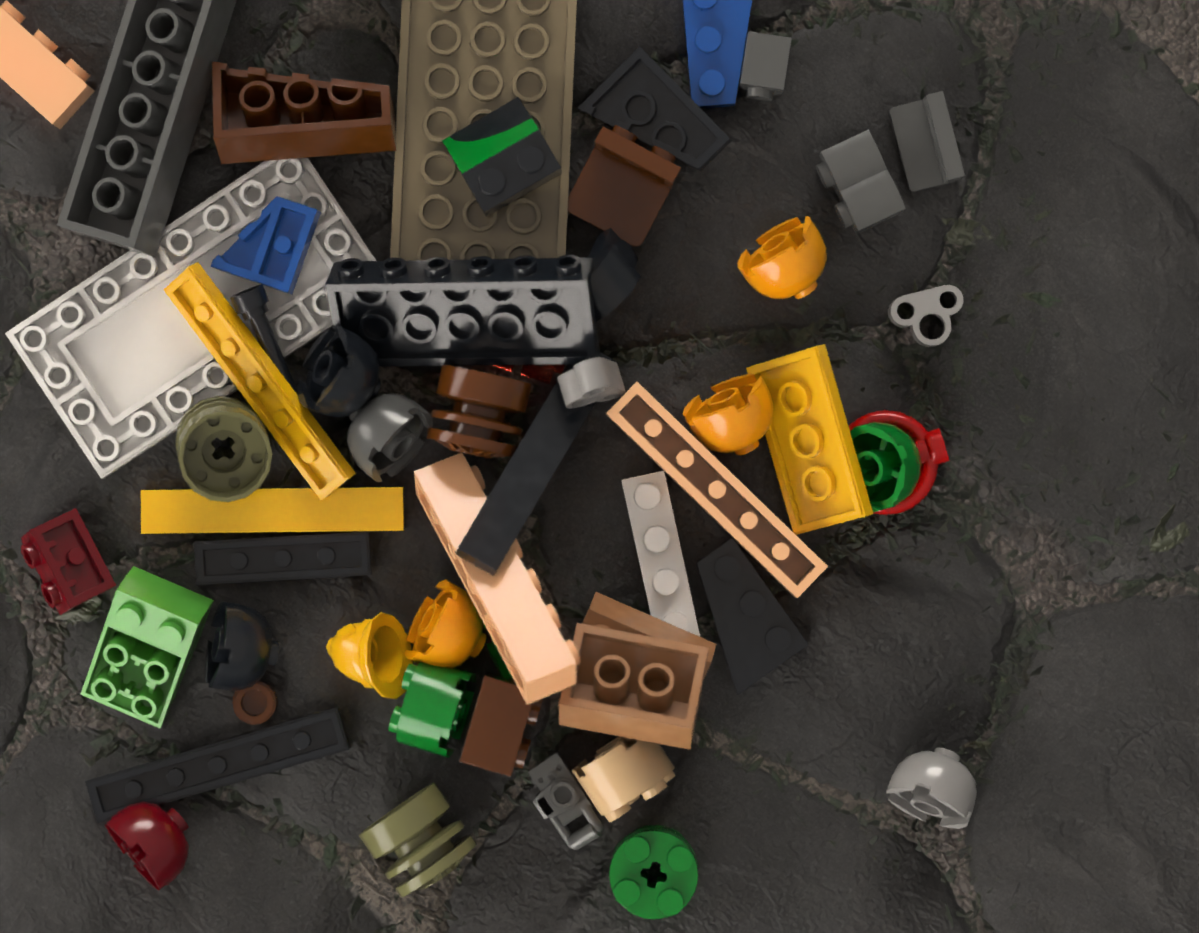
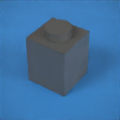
(764, 65)

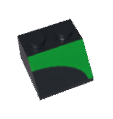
(502, 156)

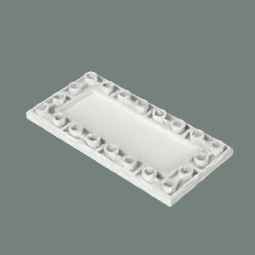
(124, 356)

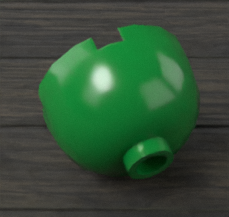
(887, 462)

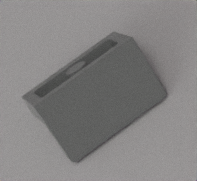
(926, 142)

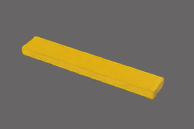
(259, 380)
(274, 511)

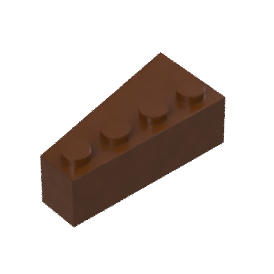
(297, 117)

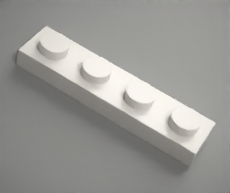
(659, 550)

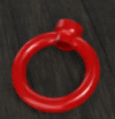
(930, 447)

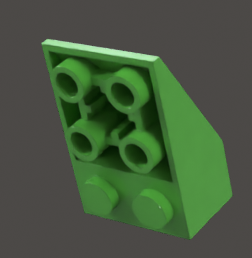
(146, 646)

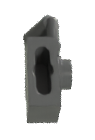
(566, 800)

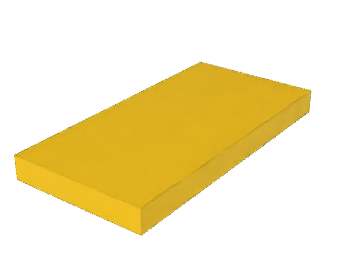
(812, 442)

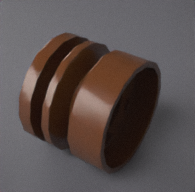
(478, 411)

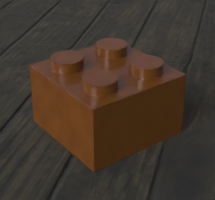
(498, 726)

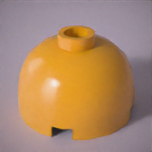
(787, 261)
(733, 416)
(446, 628)

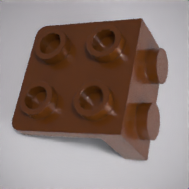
(623, 185)

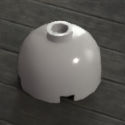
(934, 786)

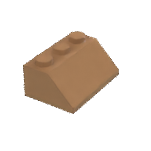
(635, 686)

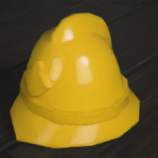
(373, 654)

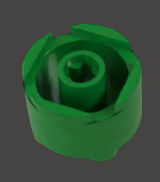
(433, 707)
(666, 894)

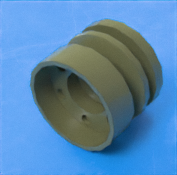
(223, 473)
(418, 840)

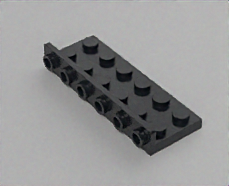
(468, 309)

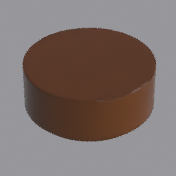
(255, 703)

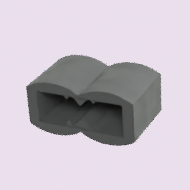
(861, 182)

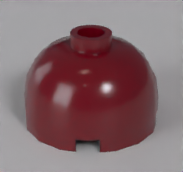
(151, 840)

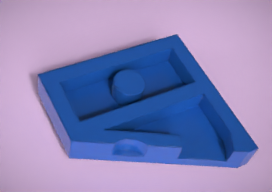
(273, 246)

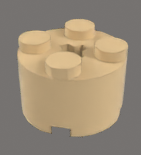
(623, 773)

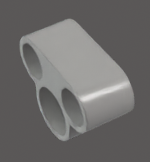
(926, 303)
(591, 382)

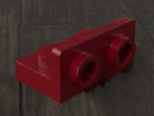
(66, 561)

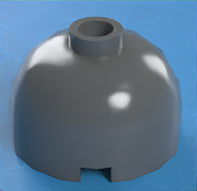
(387, 434)

